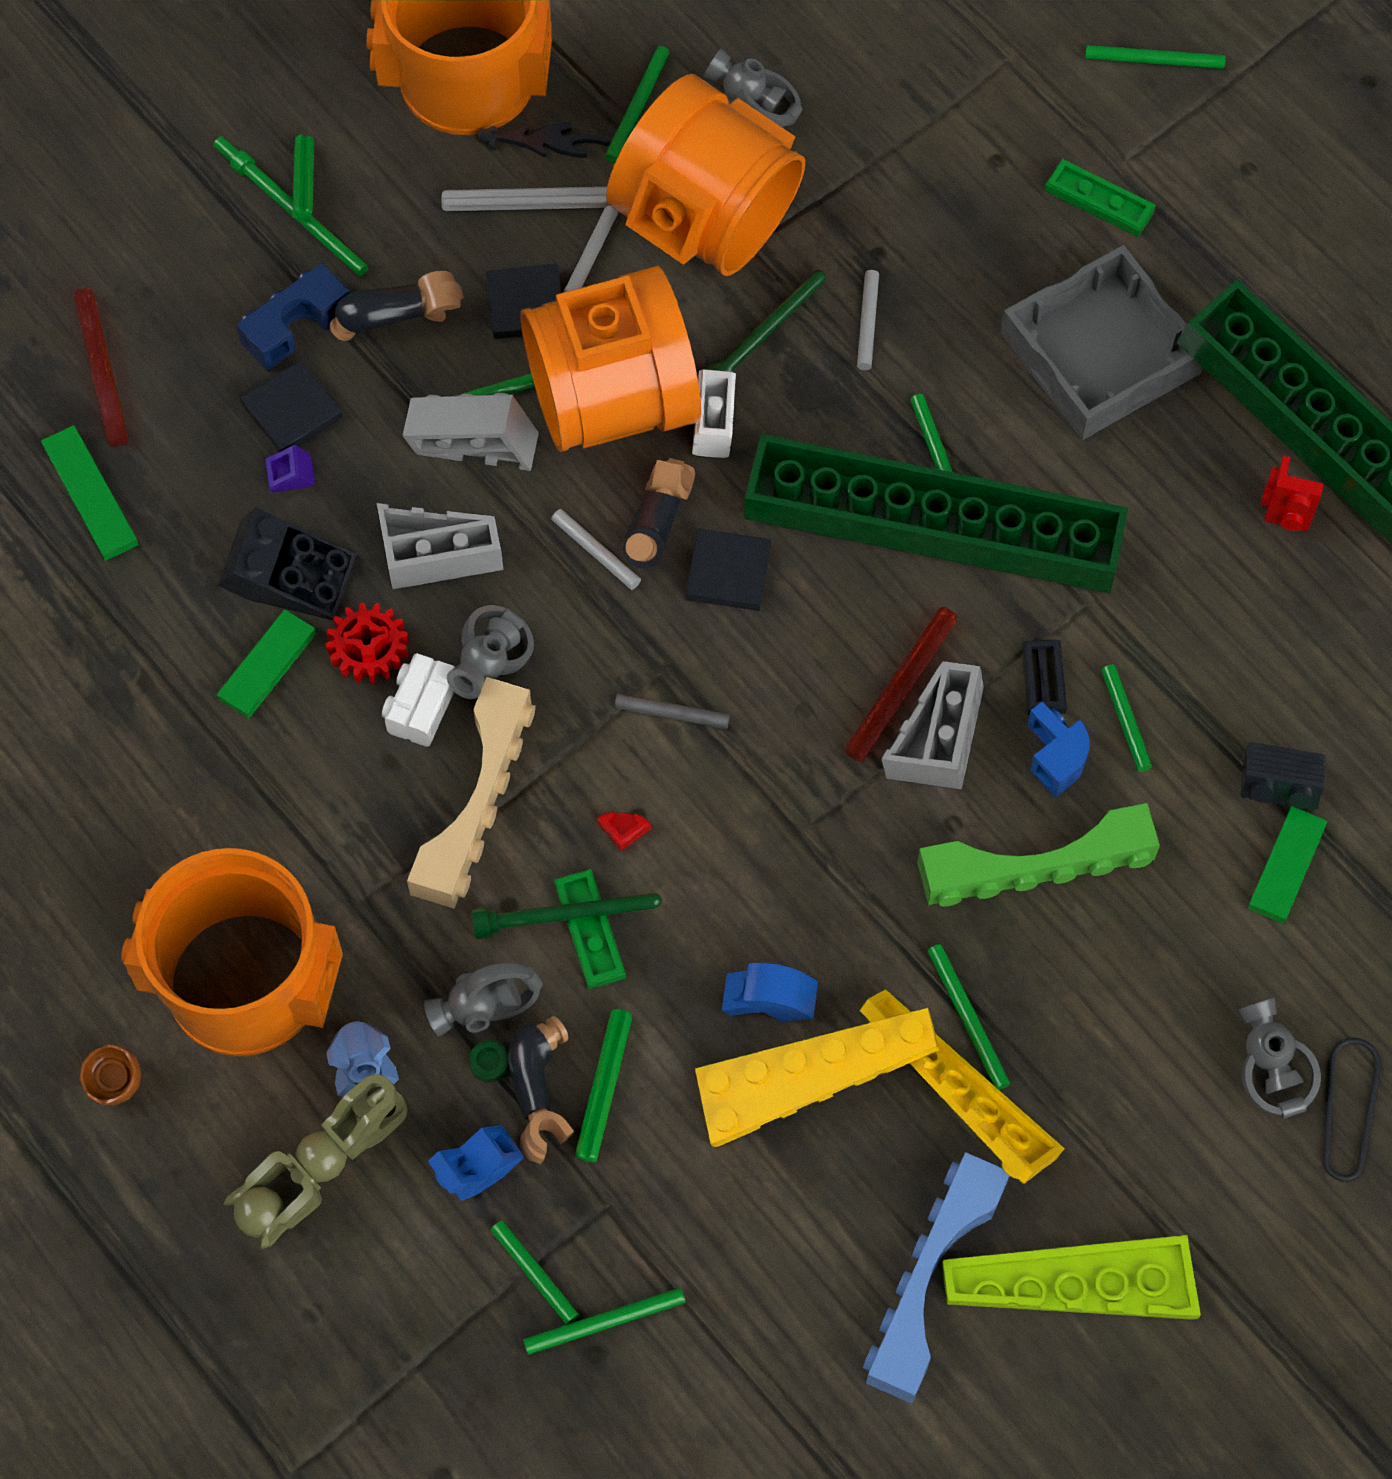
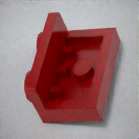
(1290, 499)

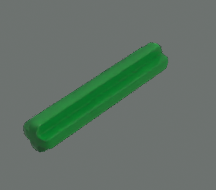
(303, 178)

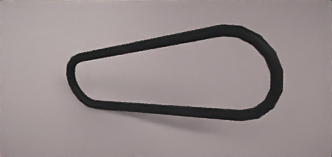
(1372, 1049)

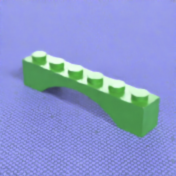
(960, 871)

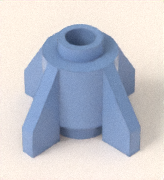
(357, 1053)

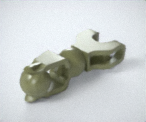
(319, 1157)

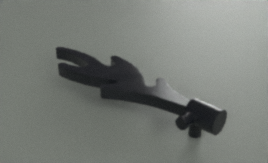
(548, 136)

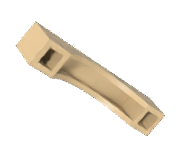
(444, 862)

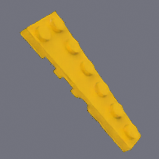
(778, 1081)
(986, 1110)

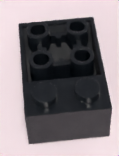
(286, 566)

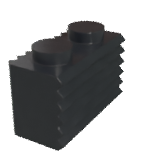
(1282, 776)

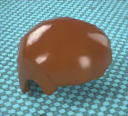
(110, 1075)

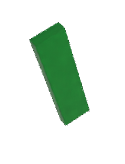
(89, 493)

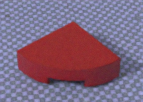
(623, 827)

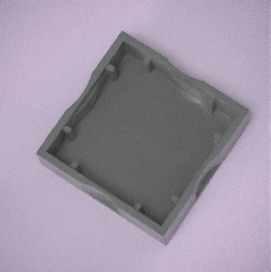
(1100, 342)

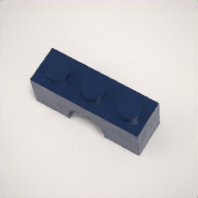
(310, 297)

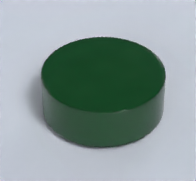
(488, 1061)

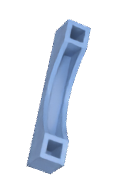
(904, 1353)

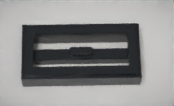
(1040, 645)

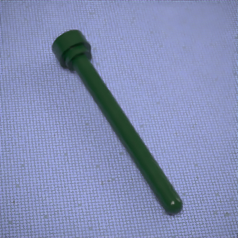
(776, 318)
(488, 922)

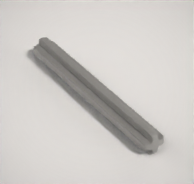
(524, 198)

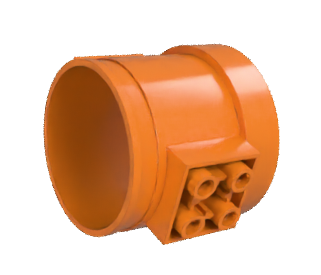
(464, 91)
(705, 176)
(612, 361)
(222, 887)

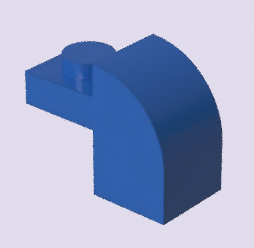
(1065, 750)
(770, 989)
(477, 1163)

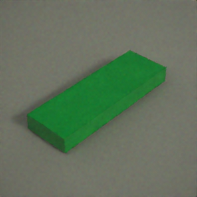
(1100, 197)
(266, 664)
(1287, 865)
(590, 935)

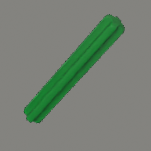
(603, 1085)

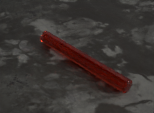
(101, 367)
(900, 684)

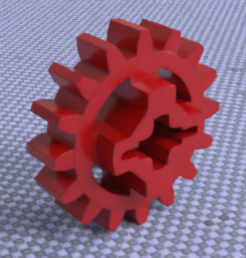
(348, 641)

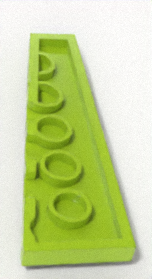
(1105, 1278)

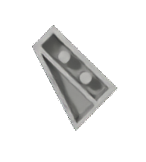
(471, 426)
(437, 546)
(940, 731)

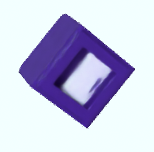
(290, 470)

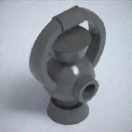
(749, 81)
(487, 653)
(476, 1002)
(1275, 1060)

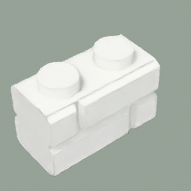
(714, 431)
(419, 700)

